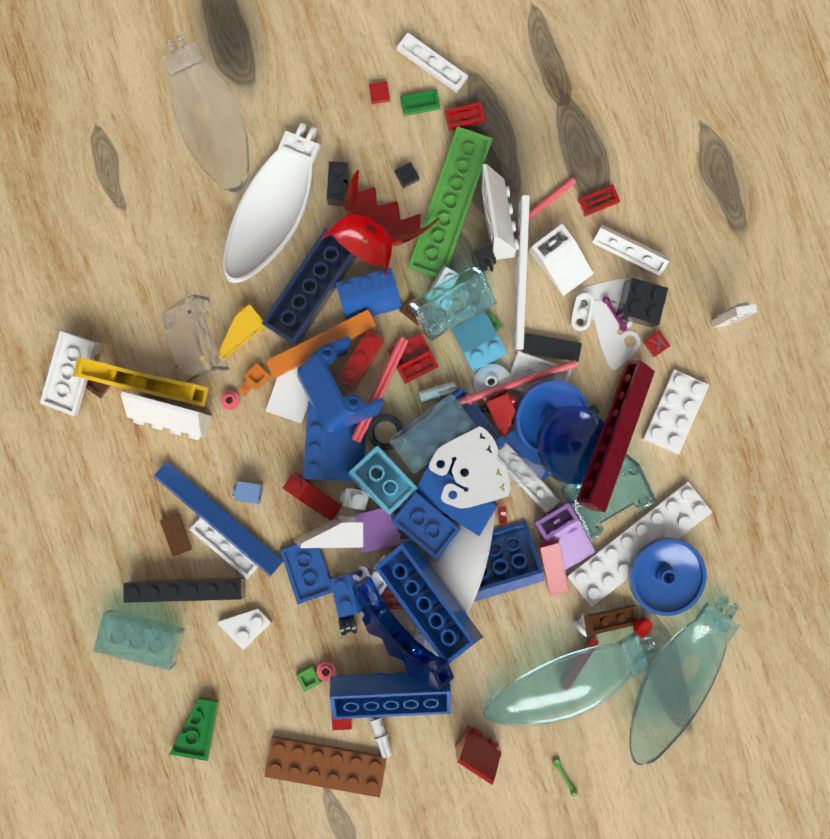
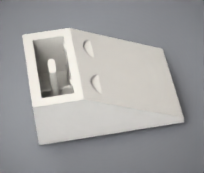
(561, 260)

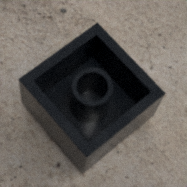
(642, 302)

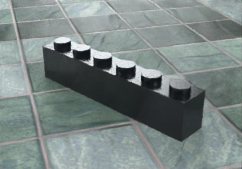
(184, 590)

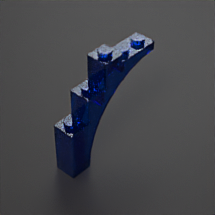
(399, 643)

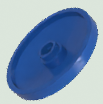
(539, 403)
(667, 576)

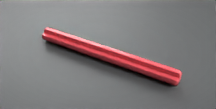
(382, 385)

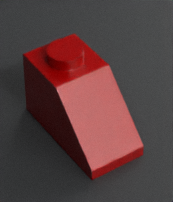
(502, 410)

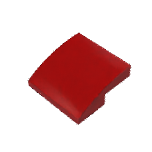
(415, 360)

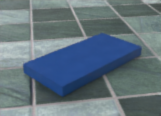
(472, 518)

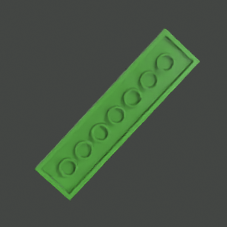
(450, 202)

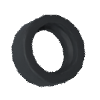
(371, 428)

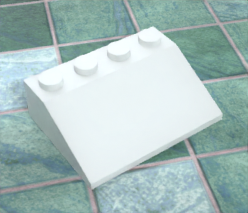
(498, 214)
(166, 415)
(337, 533)

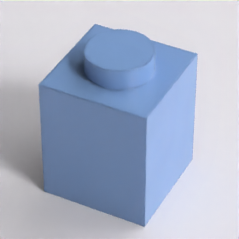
(247, 492)

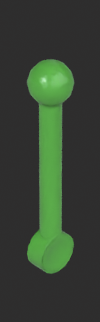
(556, 762)

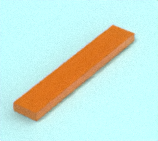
(298, 354)

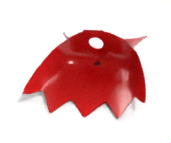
(376, 223)

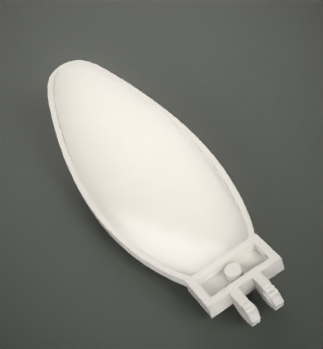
(271, 206)
(462, 567)

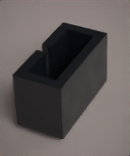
(336, 188)

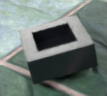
(406, 175)

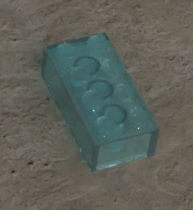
(453, 302)
(430, 431)
(139, 639)

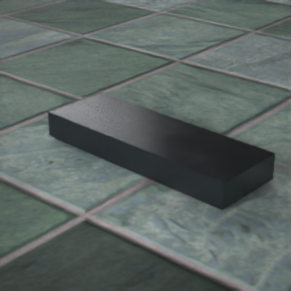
(551, 347)

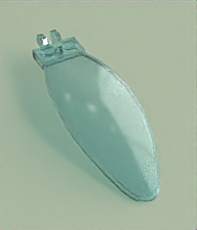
(679, 681)
(570, 684)

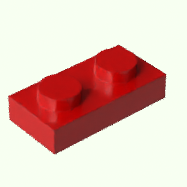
(464, 116)

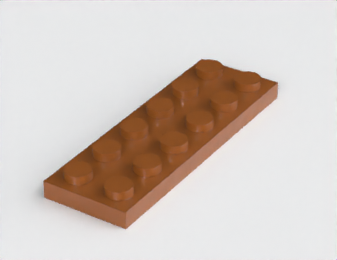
(325, 766)

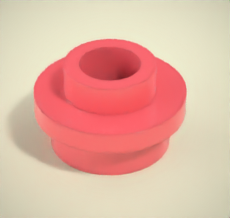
(236, 400)
(326, 664)

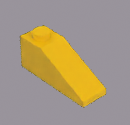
(243, 327)

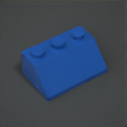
(370, 293)

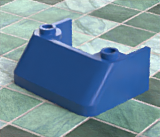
(324, 395)

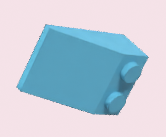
(479, 341)
(382, 480)

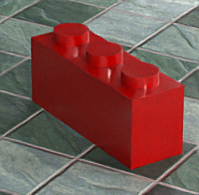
(361, 360)

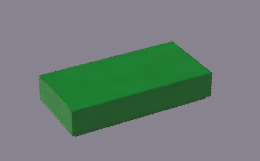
(420, 102)

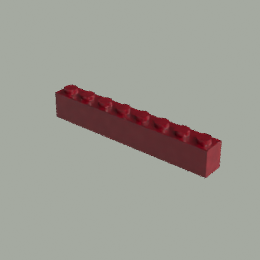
(615, 436)

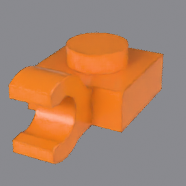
(256, 378)

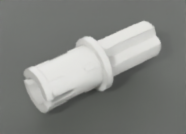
(437, 391)
(381, 737)

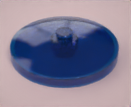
(568, 443)

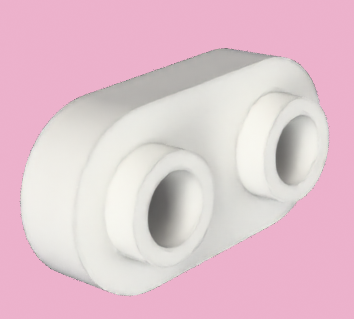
(581, 312)

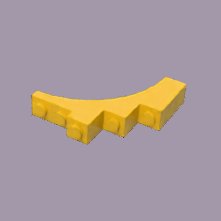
(140, 382)

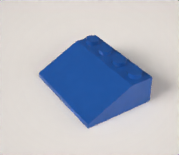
(330, 453)
(510, 562)

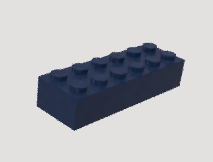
(309, 289)

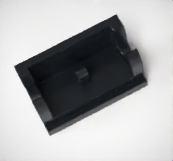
(483, 257)

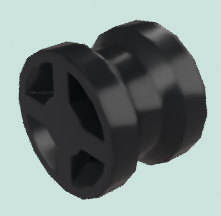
(348, 625)

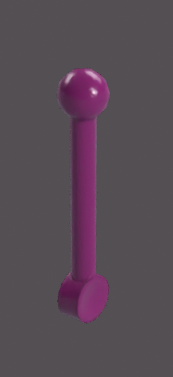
(623, 326)

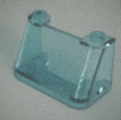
(629, 490)

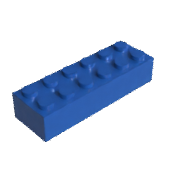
(428, 601)
(386, 696)

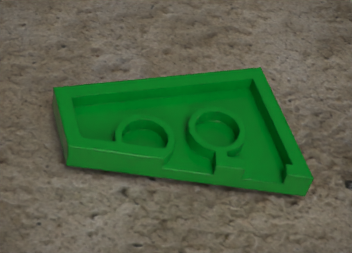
(198, 731)

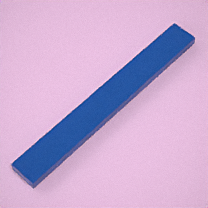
(218, 519)

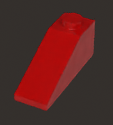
(312, 496)

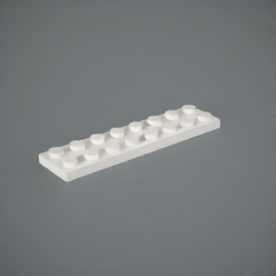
(611, 563)

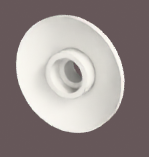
(488, 372)

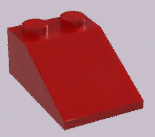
(478, 754)

